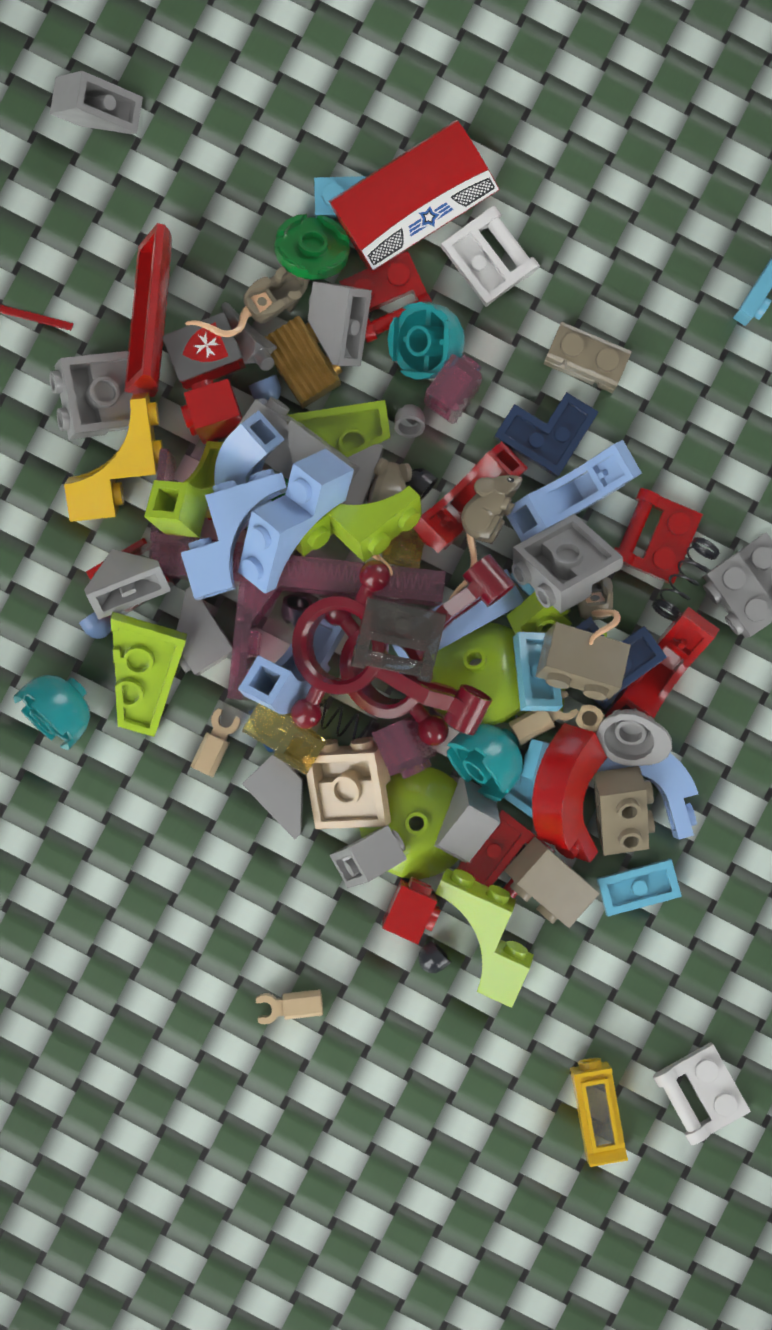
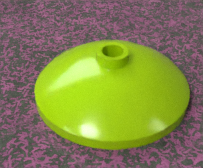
(493, 675)
(422, 795)

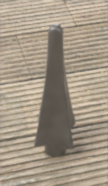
(252, 344)

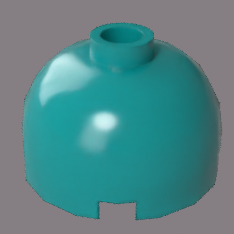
(425, 339)
(56, 707)
(488, 758)

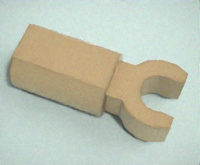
(589, 717)
(538, 722)
(214, 745)
(292, 1005)

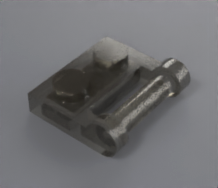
(403, 627)

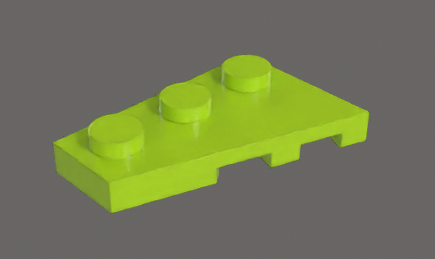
(350, 426)
(144, 670)

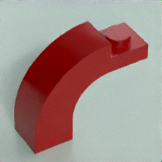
(443, 522)
(682, 645)
(561, 788)

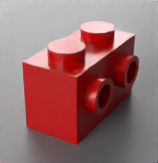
(211, 410)
(411, 910)

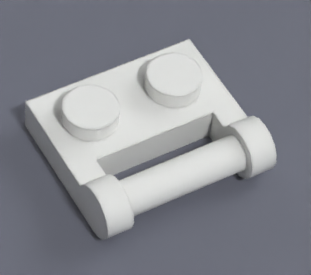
(479, 261)
(713, 1087)

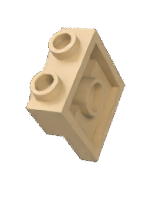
(349, 786)

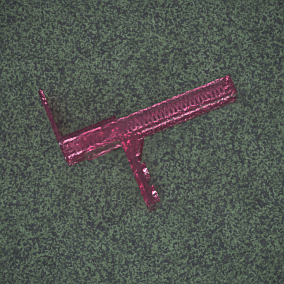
(299, 576)

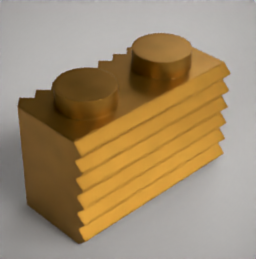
(303, 362)

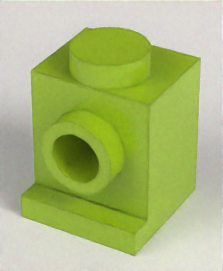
(534, 617)

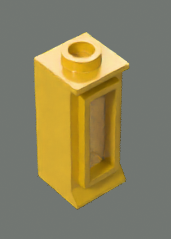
(598, 1112)

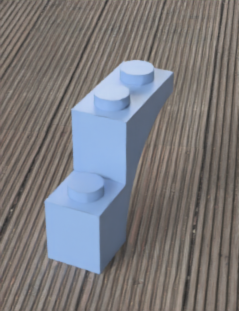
(231, 505)
(278, 527)

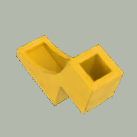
(95, 492)

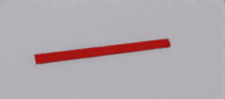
(36, 317)

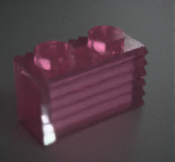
(454, 387)
(403, 748)

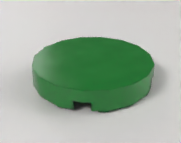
(312, 247)

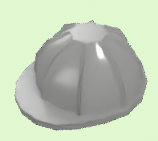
(633, 738)

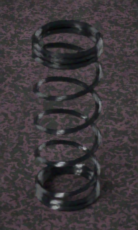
(658, 603)
(373, 726)

